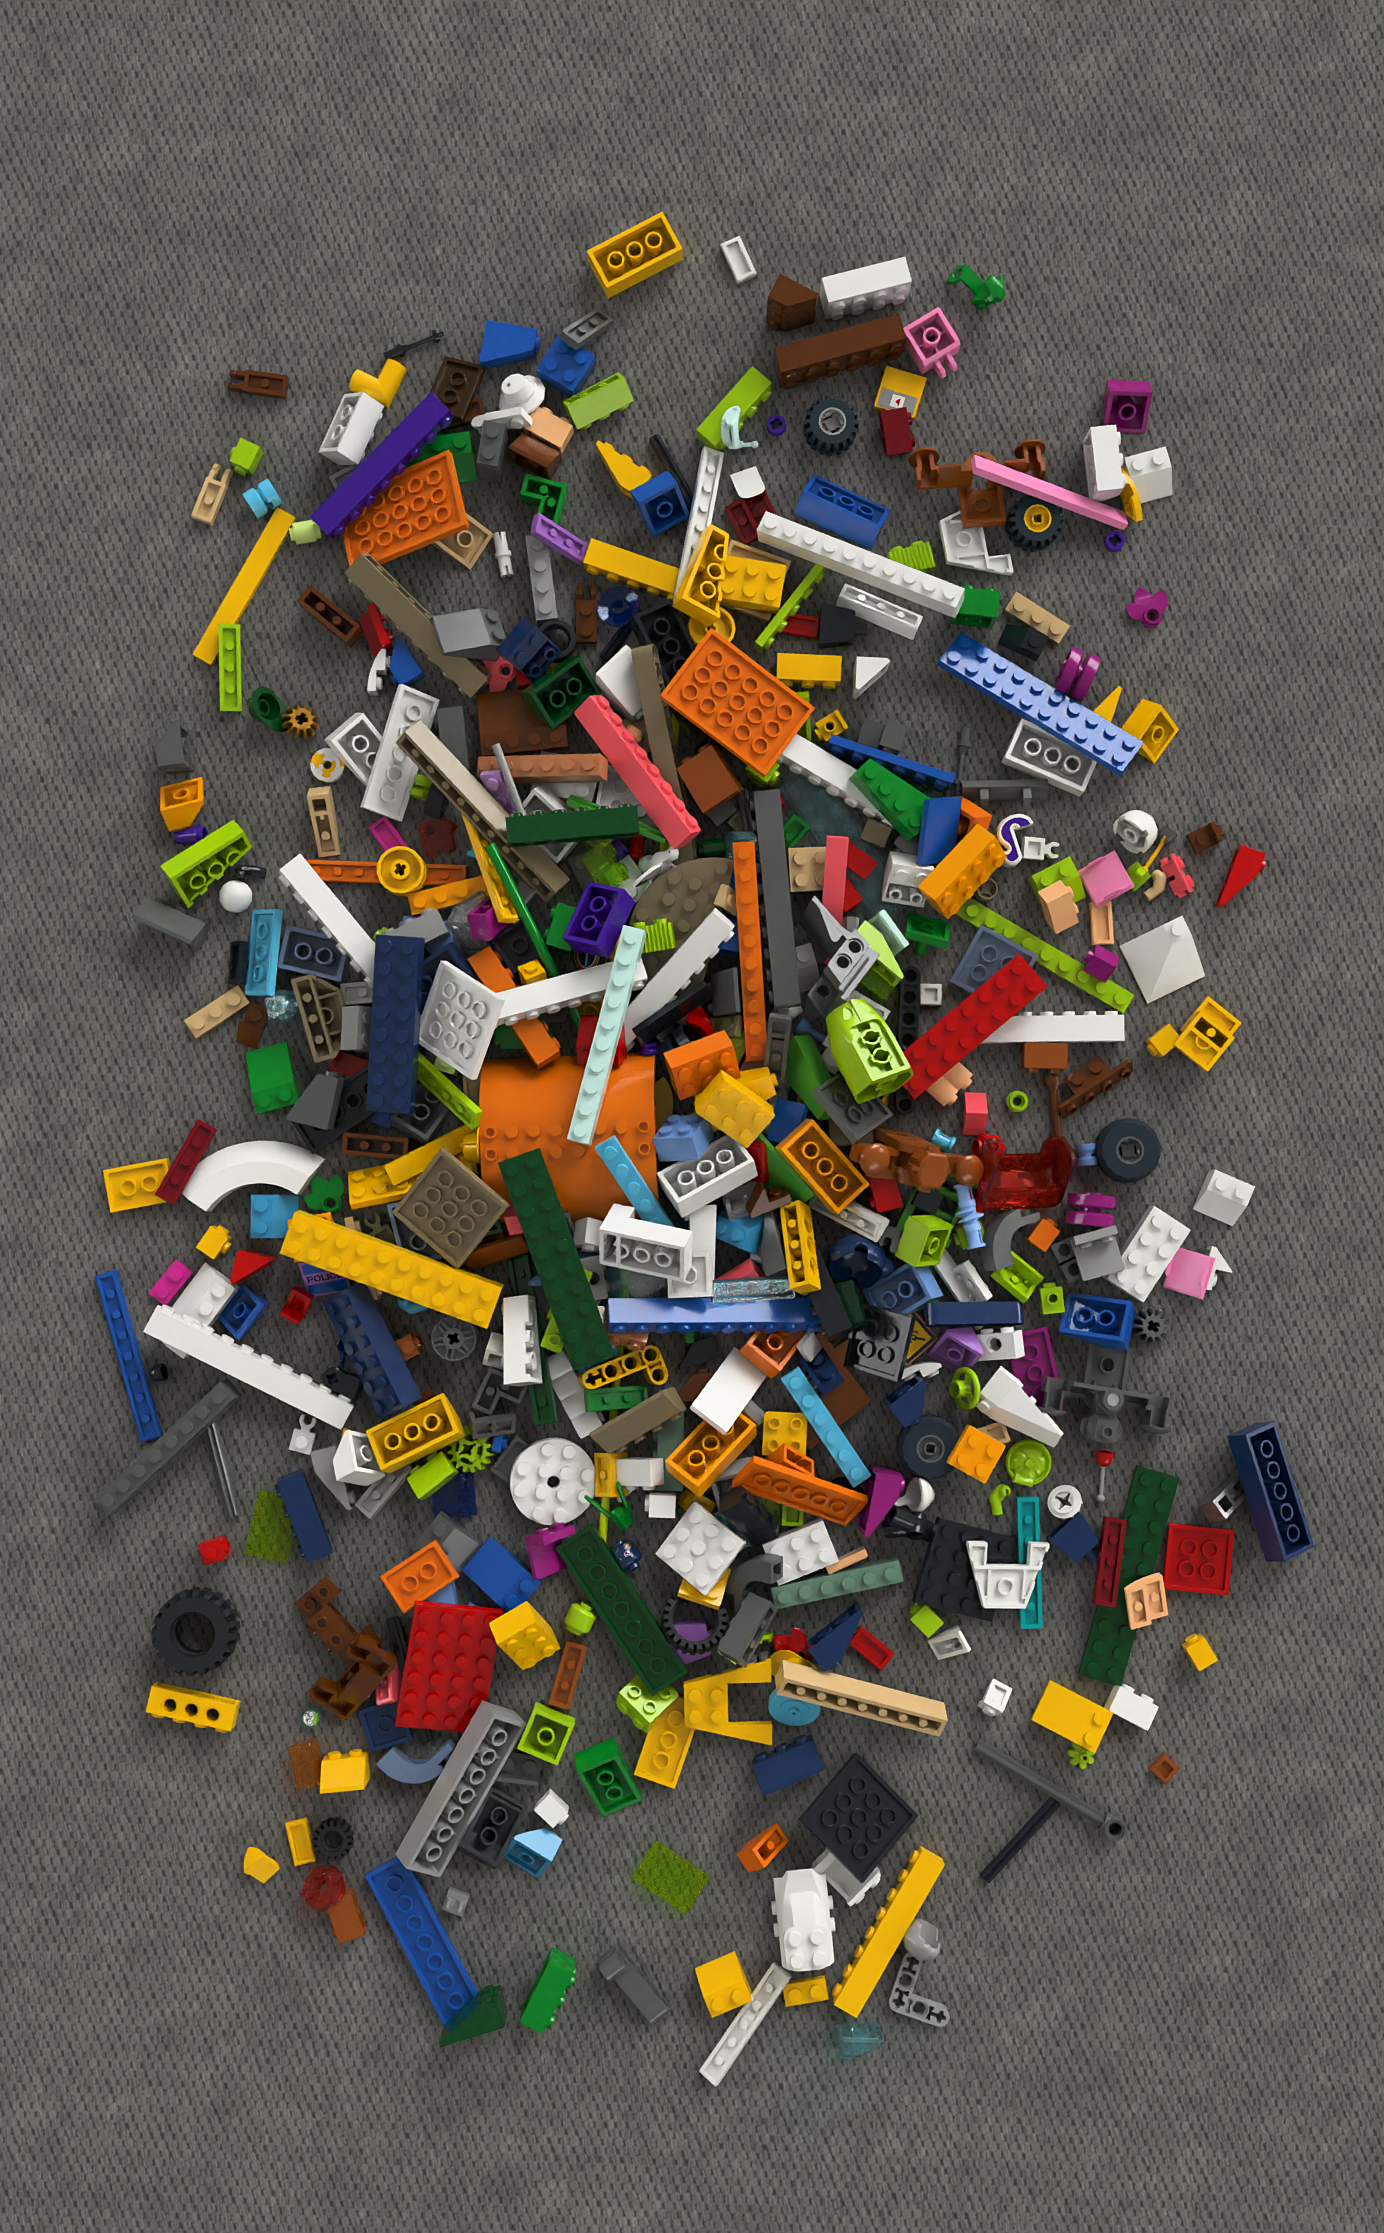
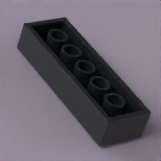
(666, 630)

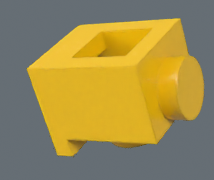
(836, 720)

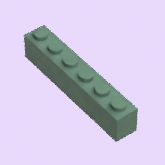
(842, 1582)

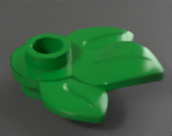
(323, 1192)

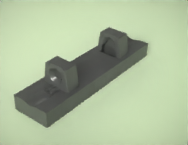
(1004, 791)
(777, 1049)

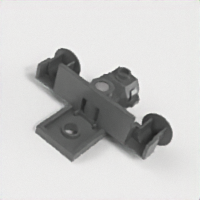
(1105, 1395)

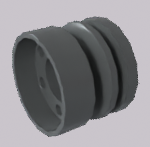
(467, 1334)

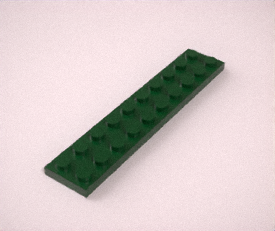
(556, 1259)
(1146, 1517)

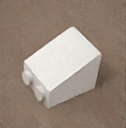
(619, 685)

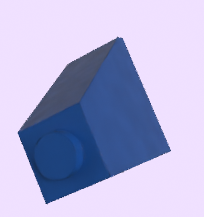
(507, 344)

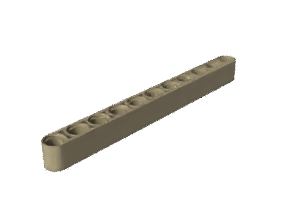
(660, 730)

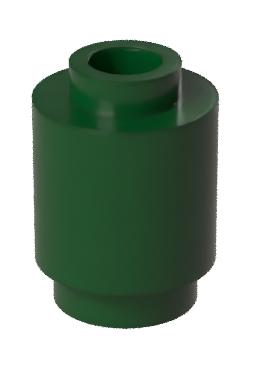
(712, 848)

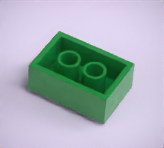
(548, 1991)

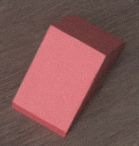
(974, 1113)

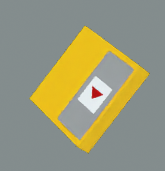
(900, 390)

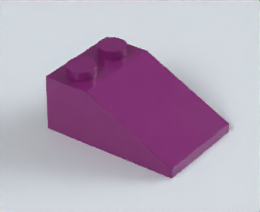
(882, 1492)

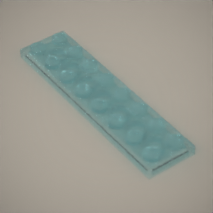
(830, 817)

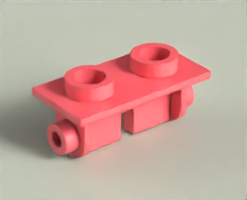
(1174, 867)

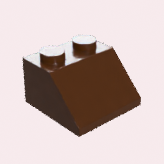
(535, 456)

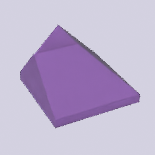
(956, 1348)

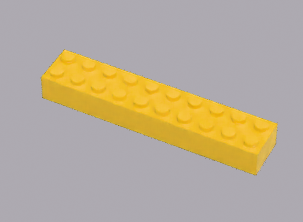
(391, 1268)

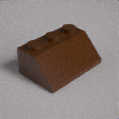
(790, 305)

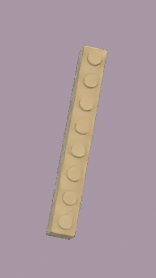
(860, 1698)

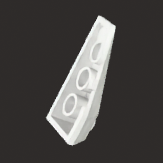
(1008, 1404)

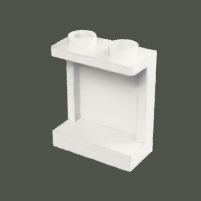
(842, 1879)

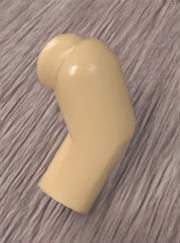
(1158, 885)

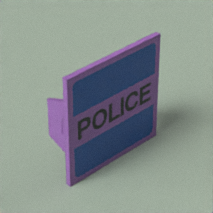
(320, 1281)

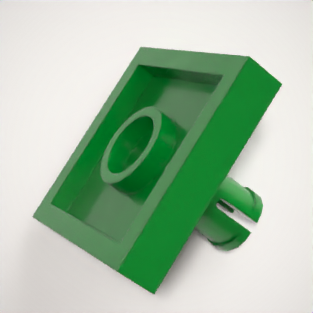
(926, 932)

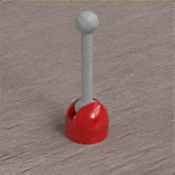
(1103, 1458)

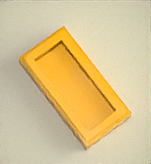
(300, 1841)

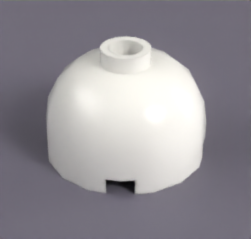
(1137, 830)

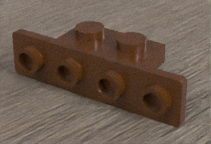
(1090, 1082)

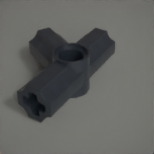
(908, 1524)

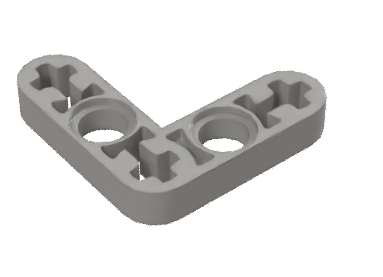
(910, 1999)

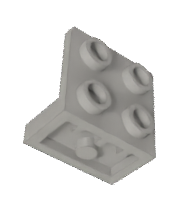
(1097, 1253)

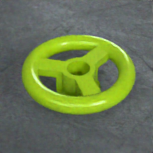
(962, 1388)

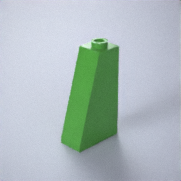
(806, 1072)

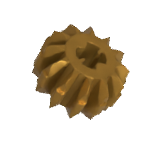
(291, 721)

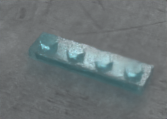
(751, 1289)

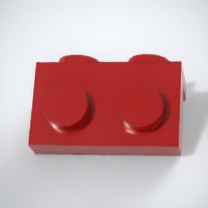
(375, 631)

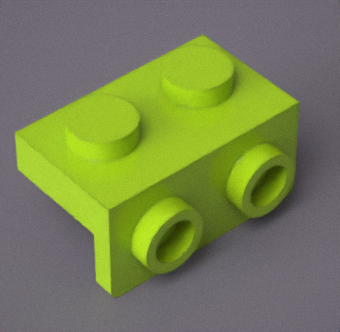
(1018, 1279)

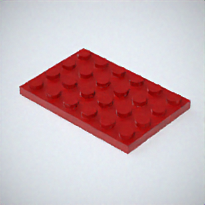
(446, 1666)

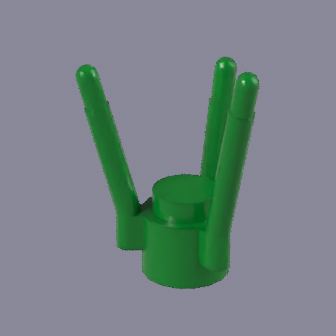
(619, 1515)

